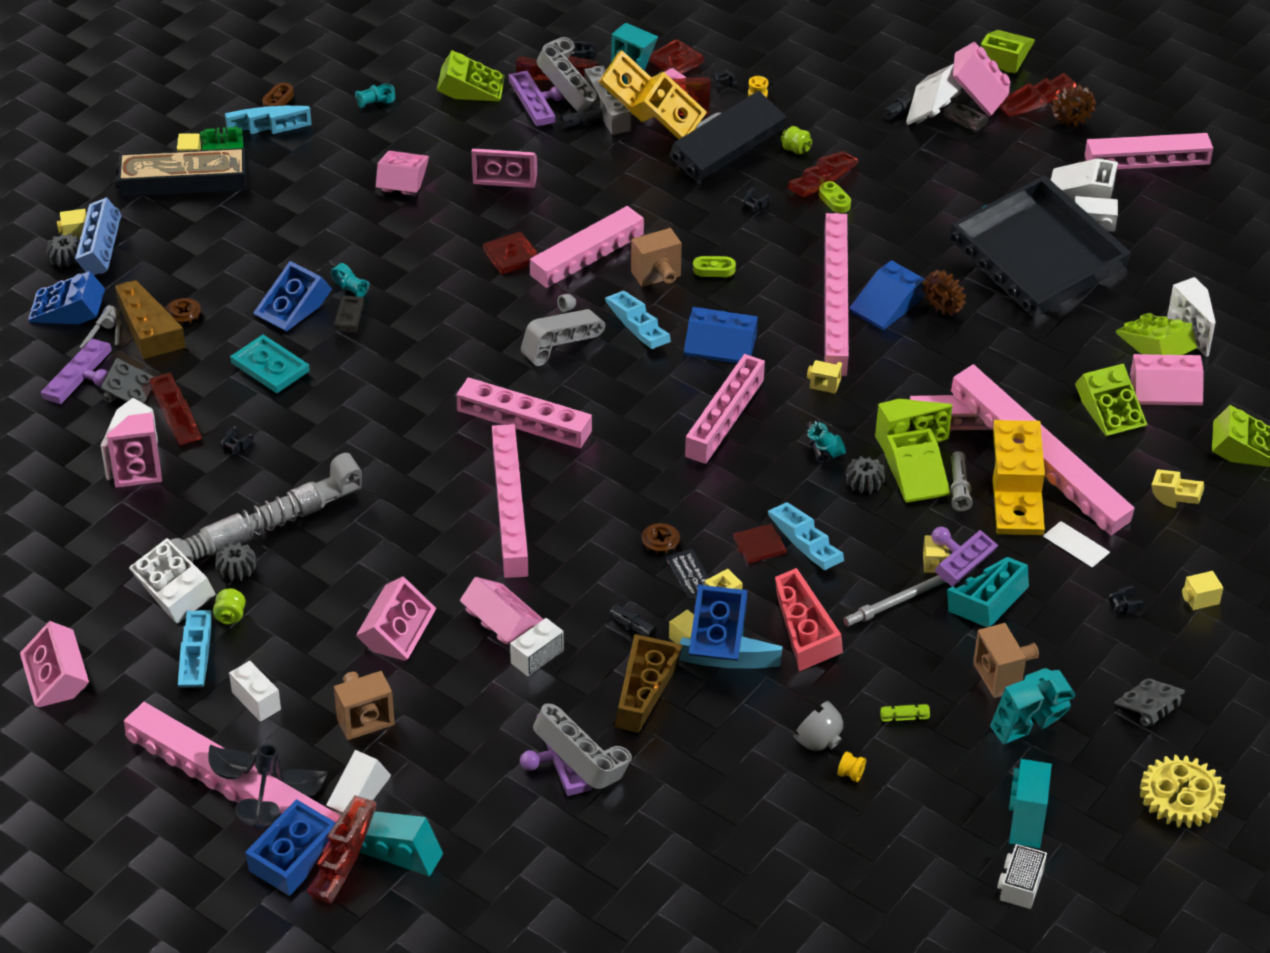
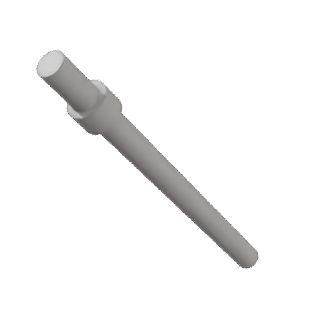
(867, 612)

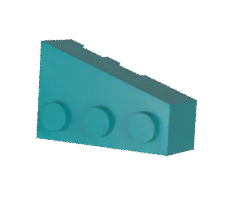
(1029, 802)
(403, 842)

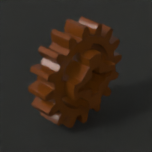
(1075, 105)
(944, 292)

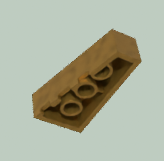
(148, 321)
(646, 676)

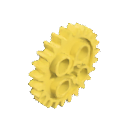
(1193, 804)

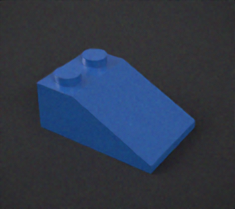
(888, 295)
(292, 297)
(718, 622)
(290, 847)

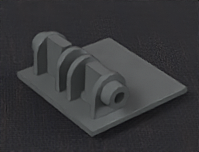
(126, 383)
(1151, 700)

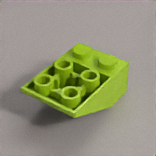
(1006, 49)
(469, 79)
(1159, 335)
(1111, 400)
(912, 415)
(1241, 438)
(917, 465)

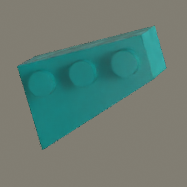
(633, 42)
(991, 593)

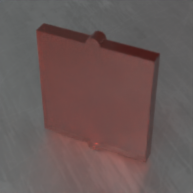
(759, 543)

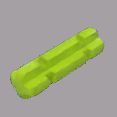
(905, 712)

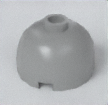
(821, 729)

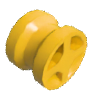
(756, 84)
(851, 766)

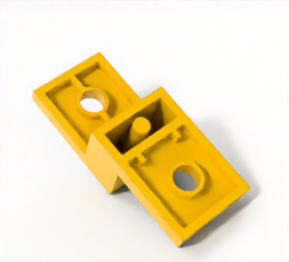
(652, 96)
(1018, 477)

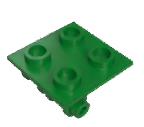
(232, 140)

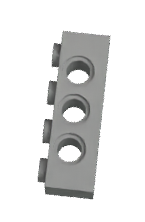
(614, 113)

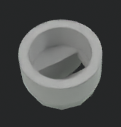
(566, 302)

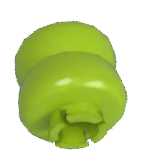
(796, 140)
(229, 606)

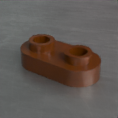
(278, 95)

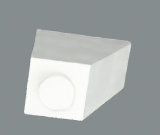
(362, 778)

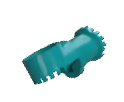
(375, 94)
(348, 280)
(825, 440)

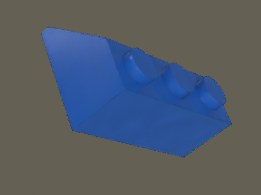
(720, 335)

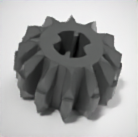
(63, 250)
(865, 475)
(235, 561)

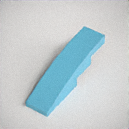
(269, 118)
(637, 320)
(804, 535)
(195, 648)
(752, 655)

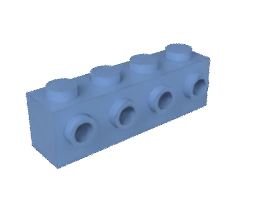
(98, 236)

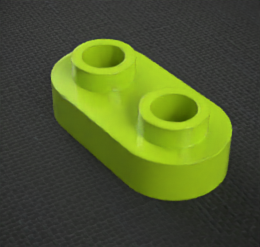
(834, 197)
(714, 266)

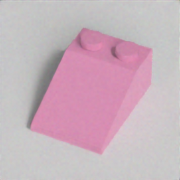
(401, 172)

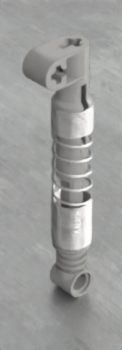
(301, 501)

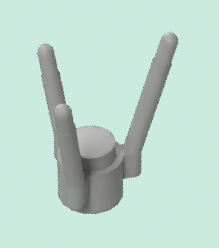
(108, 319)

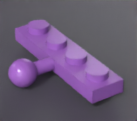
(533, 99)
(77, 370)
(963, 557)
(570, 779)

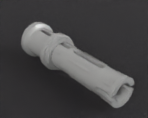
(960, 487)

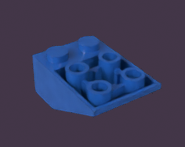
(68, 301)

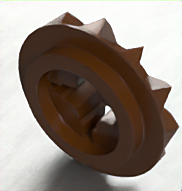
(181, 305)
(666, 532)

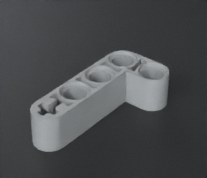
(555, 64)
(557, 330)
(578, 750)

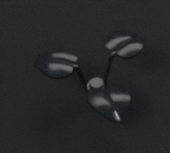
(260, 813)

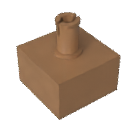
(656, 257)
(1000, 658)
(363, 704)

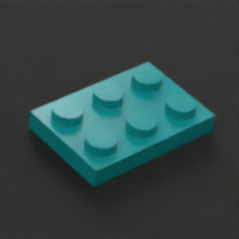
(269, 363)

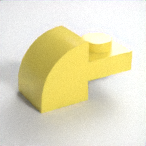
(1171, 489)

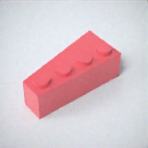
(807, 623)

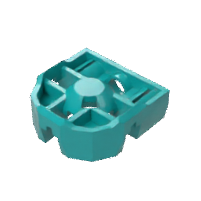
(1031, 699)

